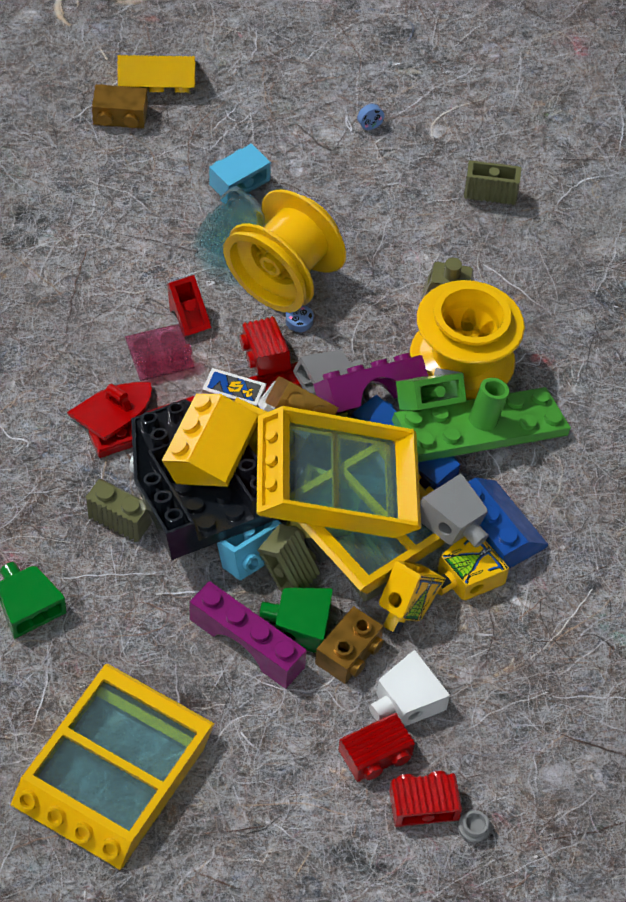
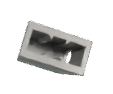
(312, 367)
(454, 512)

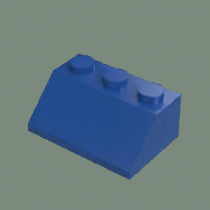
(508, 528)

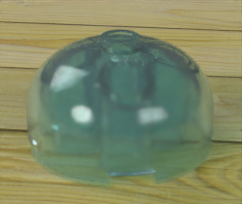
(236, 209)

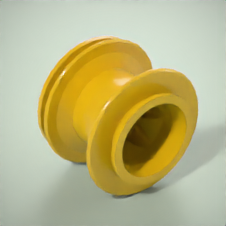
(277, 258)
(469, 331)

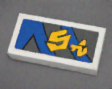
(234, 386)

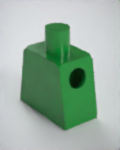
(28, 599)
(301, 615)

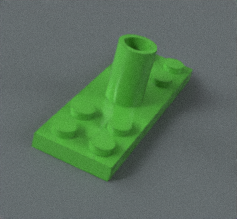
(486, 422)

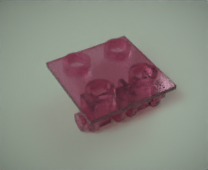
(160, 352)

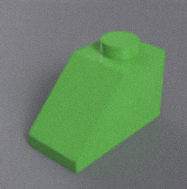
(431, 391)

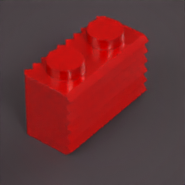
(265, 347)
(376, 747)
(425, 799)

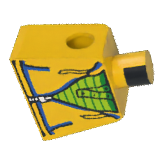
(471, 569)
(408, 593)

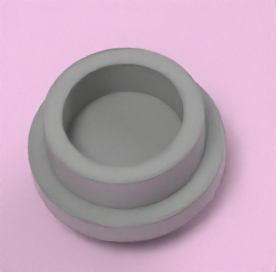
(474, 826)

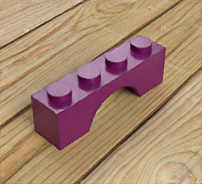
(347, 389)
(273, 650)

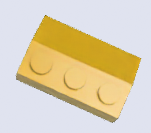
(157, 72)
(210, 441)

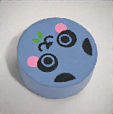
(370, 116)
(300, 320)

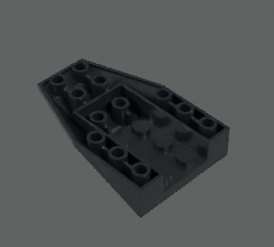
(190, 514)

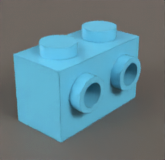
(243, 168)
(240, 552)

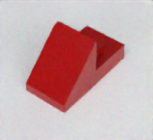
(188, 305)

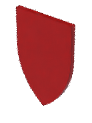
(112, 408)

